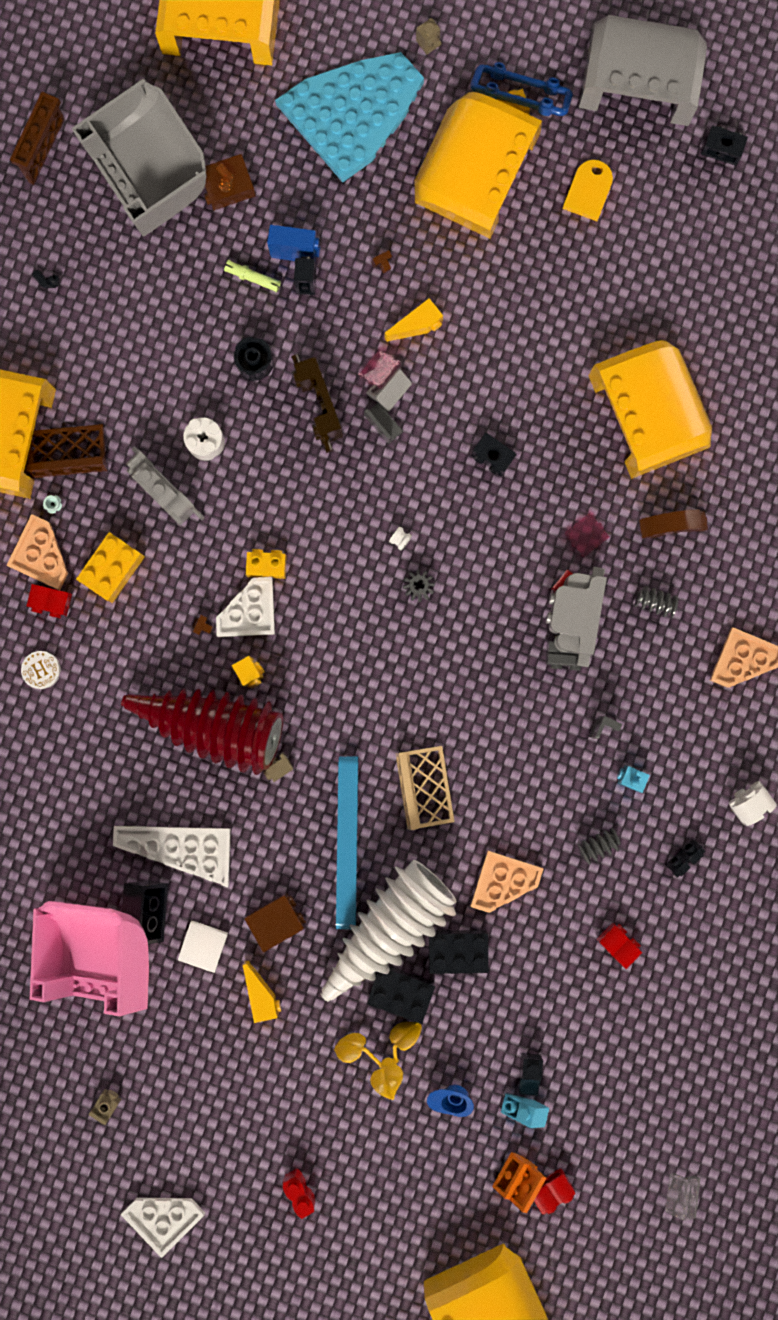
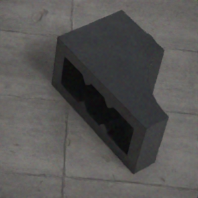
(530, 1074)

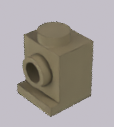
(428, 36)
(278, 768)
(101, 1113)

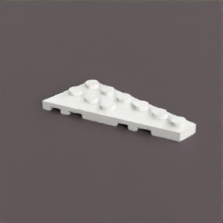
(191, 850)

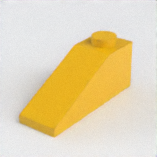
(418, 322)
(261, 997)

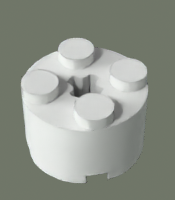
(197, 430)
(752, 803)

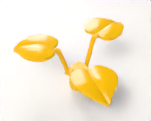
(389, 1077)

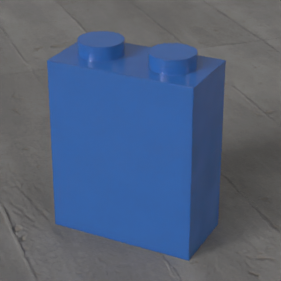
(292, 243)

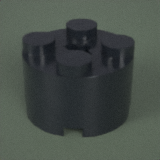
(256, 348)

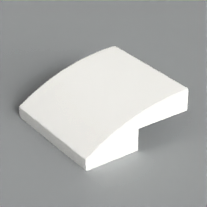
(202, 946)

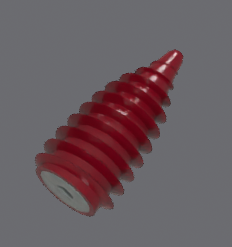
(214, 726)

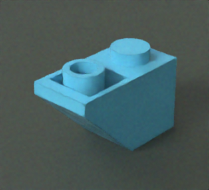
(525, 1111)

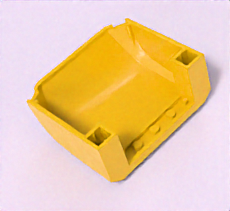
(219, 20)
(475, 161)
(654, 405)
(18, 413)
(484, 1289)

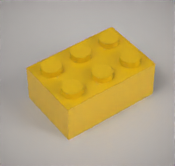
(110, 567)

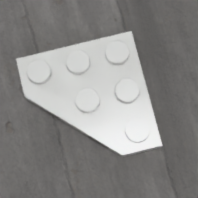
(250, 611)
(162, 1220)

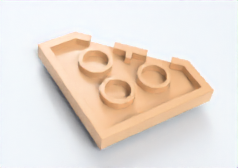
(39, 554)
(743, 658)
(503, 881)

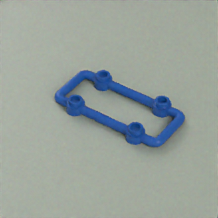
(543, 107)

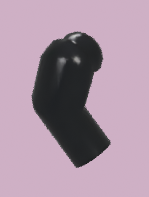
(46, 282)

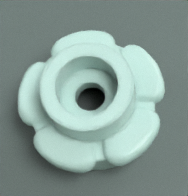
(52, 499)

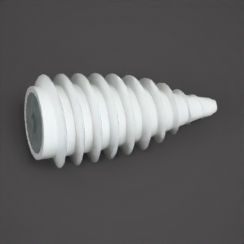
(391, 927)

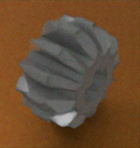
(416, 579)

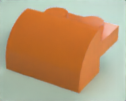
(519, 1181)

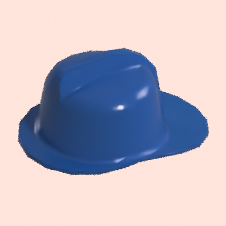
(451, 1100)

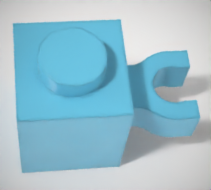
(632, 778)

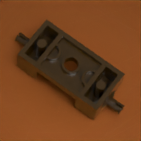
(309, 377)

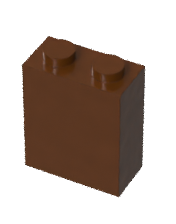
(241, 189)
(275, 922)

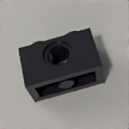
(715, 149)
(305, 276)
(490, 444)

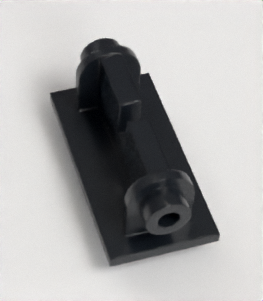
(679, 863)

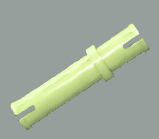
(244, 272)

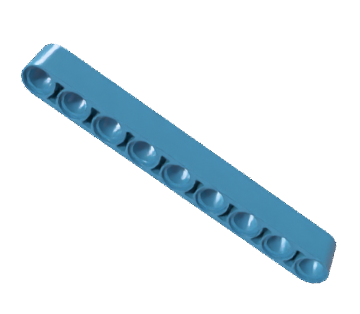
(347, 842)

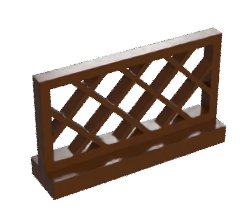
(38, 136)
(67, 466)

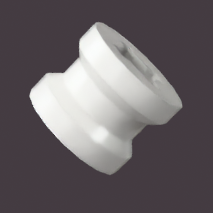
(400, 538)

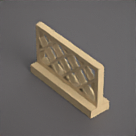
(408, 790)

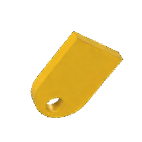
(589, 190)

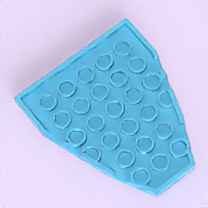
(352, 109)

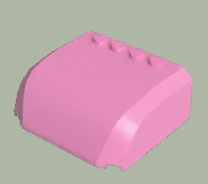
(89, 956)

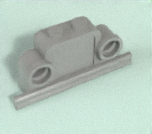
(160, 488)
(577, 614)

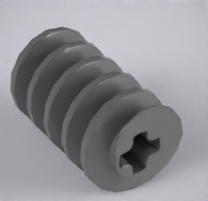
(658, 601)
(599, 846)

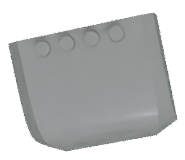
(645, 63)
(145, 155)

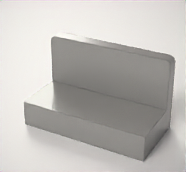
(391, 390)

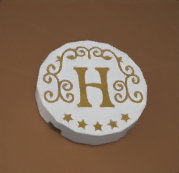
(40, 670)

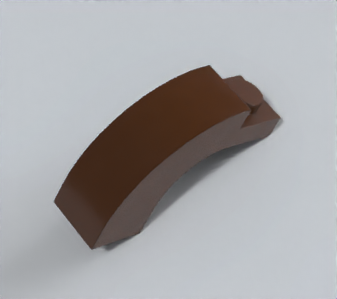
(673, 523)

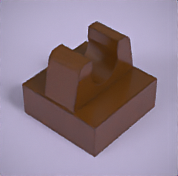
(382, 261)
(200, 625)

